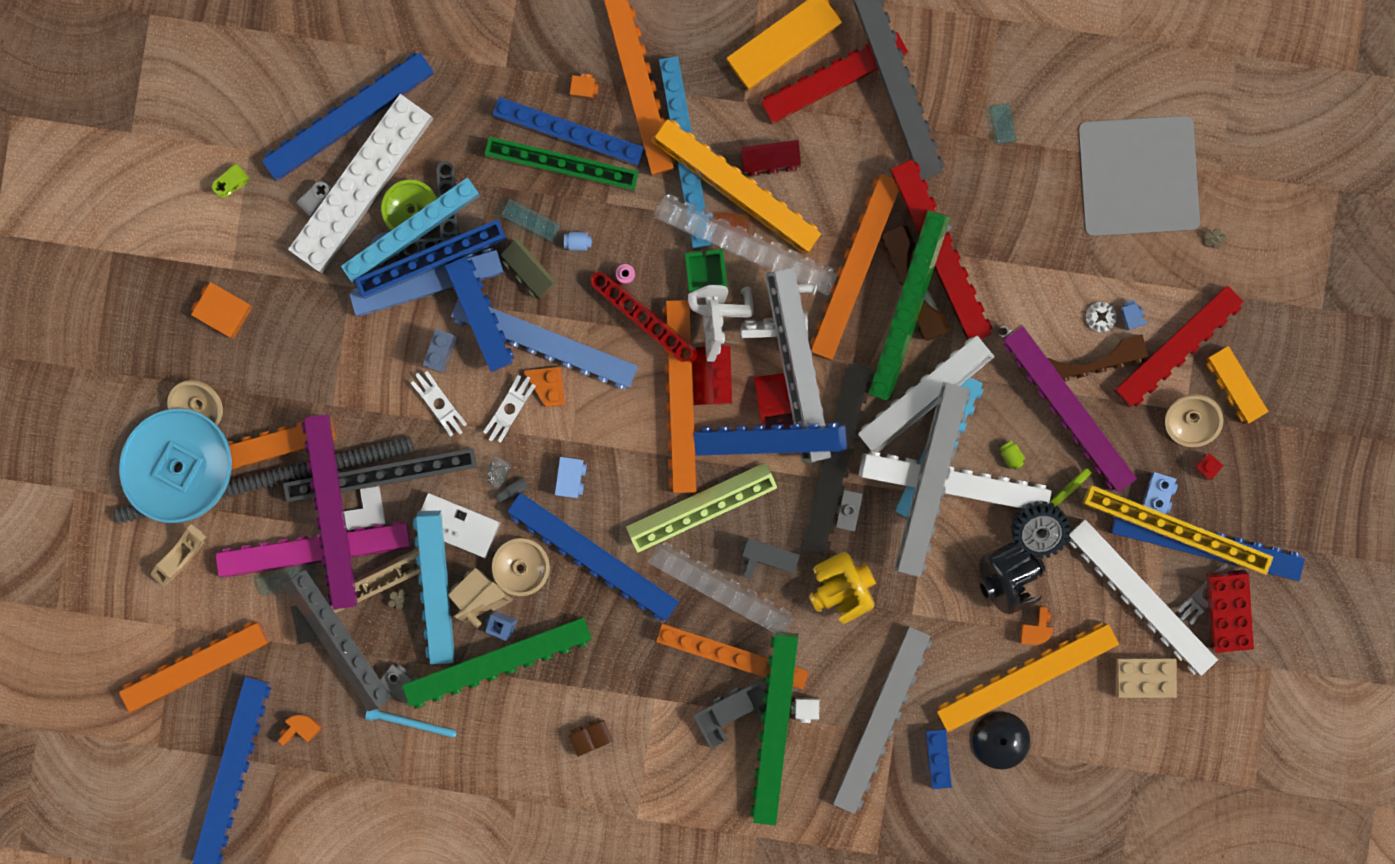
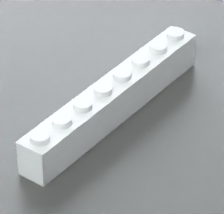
(925, 395)

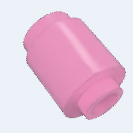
(625, 280)

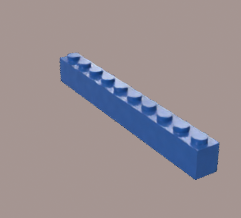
(348, 116)
(593, 556)
(1282, 564)
(231, 771)

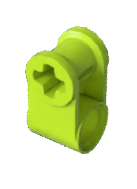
(231, 180)

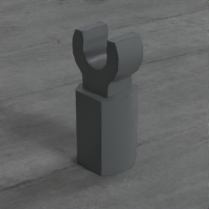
(513, 490)

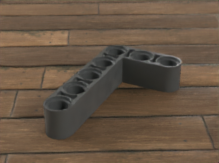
(442, 180)

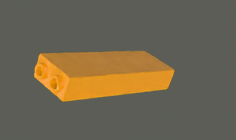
(784, 41)

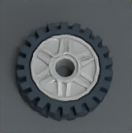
(1037, 517)

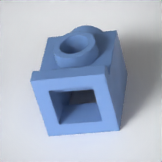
(1132, 315)
(494, 628)

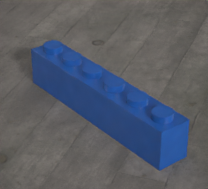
(479, 315)

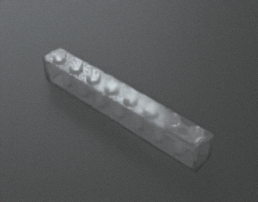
(720, 589)

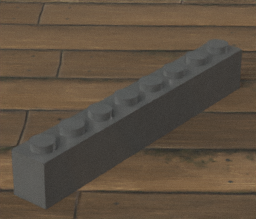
(337, 640)

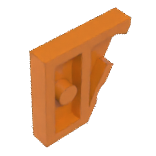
(548, 385)

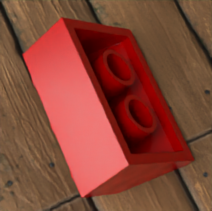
(712, 379)

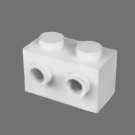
(805, 709)

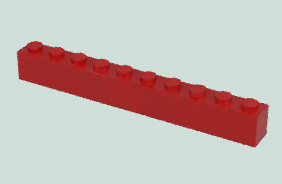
(947, 266)

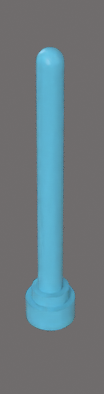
(376, 714)

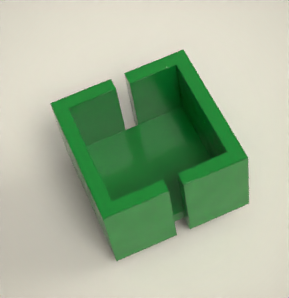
(705, 270)

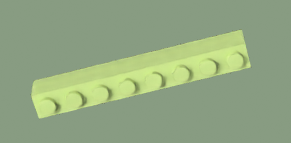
(701, 507)

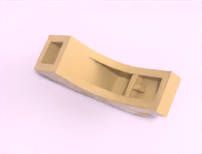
(179, 556)

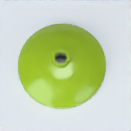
(401, 197)

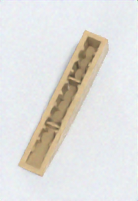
(386, 575)

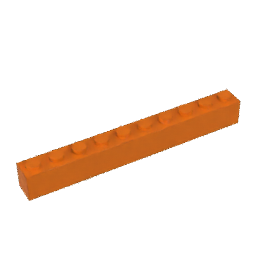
(638, 82)
(855, 268)
(680, 403)

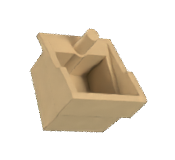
(476, 596)

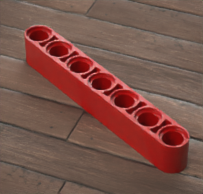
(635, 315)

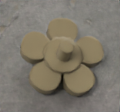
(1215, 238)
(397, 599)

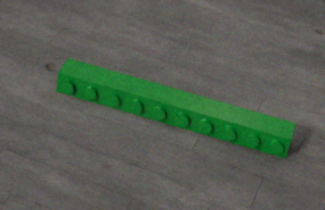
(909, 305)
(497, 662)
(775, 728)

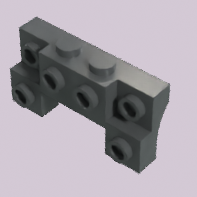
(728, 709)

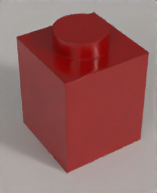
(1208, 466)

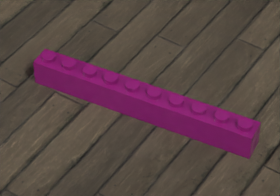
(1069, 409)
(331, 512)

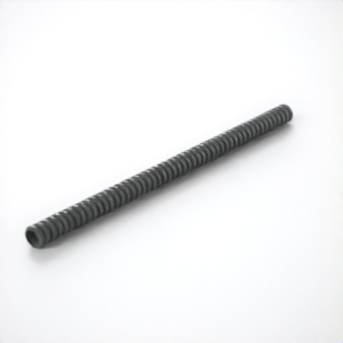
(292, 473)

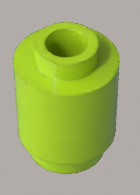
(1012, 455)

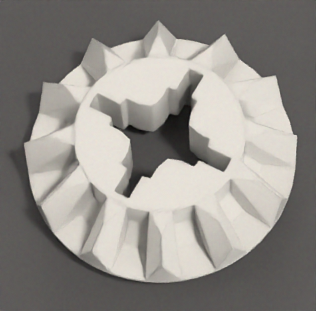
(1101, 326)

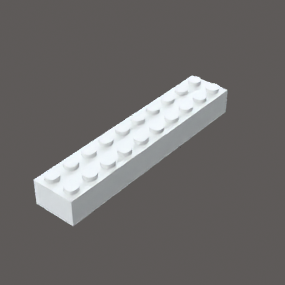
(361, 183)

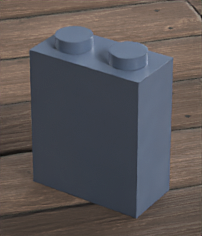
(440, 351)

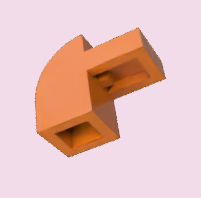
(1037, 634)
(302, 724)

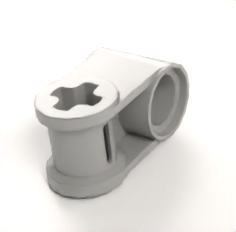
(312, 199)

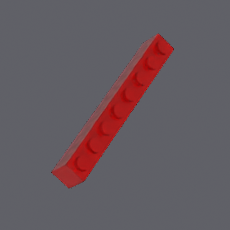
(822, 83)
(1178, 346)

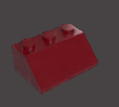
(771, 158)

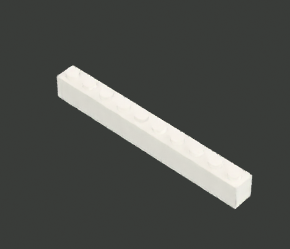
(959, 484)
(1142, 597)

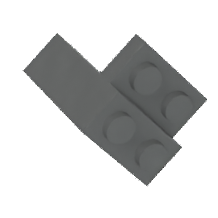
(768, 555)

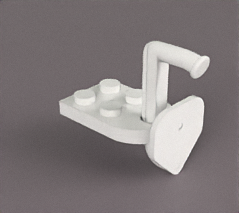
(710, 303)
(753, 329)

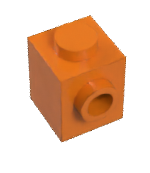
(583, 87)

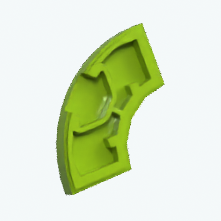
(1070, 487)

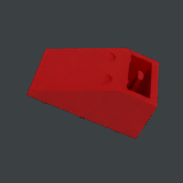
(773, 400)

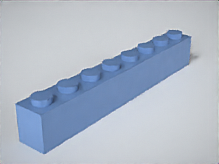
(430, 283)

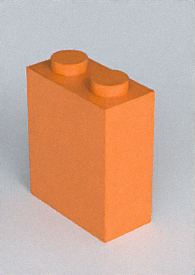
(221, 310)

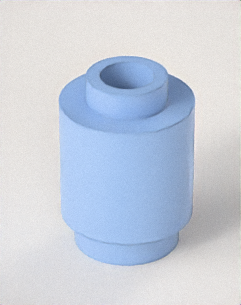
(577, 241)

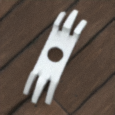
(431, 395)
(504, 419)

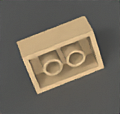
(1146, 677)

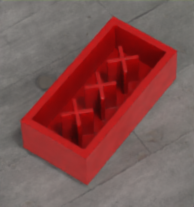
(1230, 611)

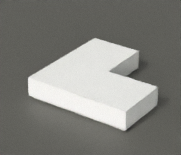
(370, 514)

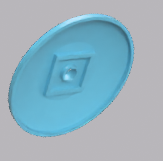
(150, 459)

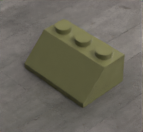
(528, 269)

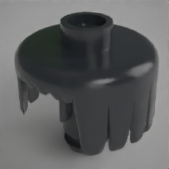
(1005, 573)

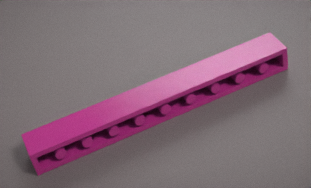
(306, 550)

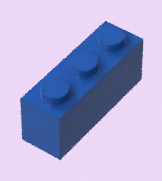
(938, 758)

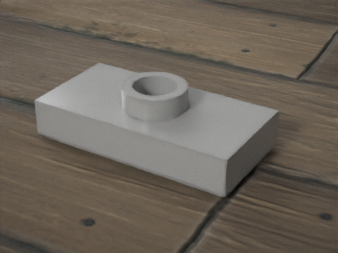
(849, 510)

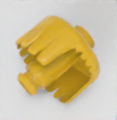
(843, 584)

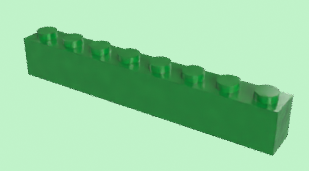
(561, 164)

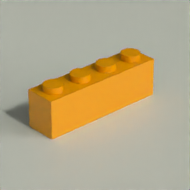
(1237, 385)

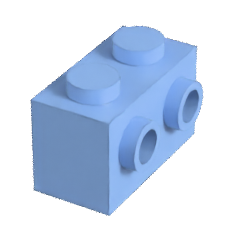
(569, 477)
(1159, 492)

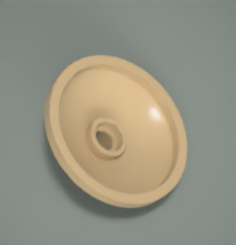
(186, 396)
(1197, 429)
(524, 553)

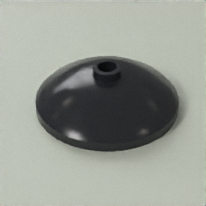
(991, 730)

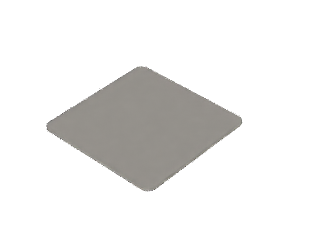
(1139, 175)

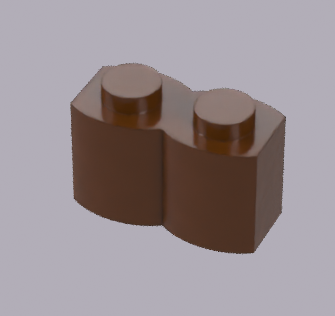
(591, 737)

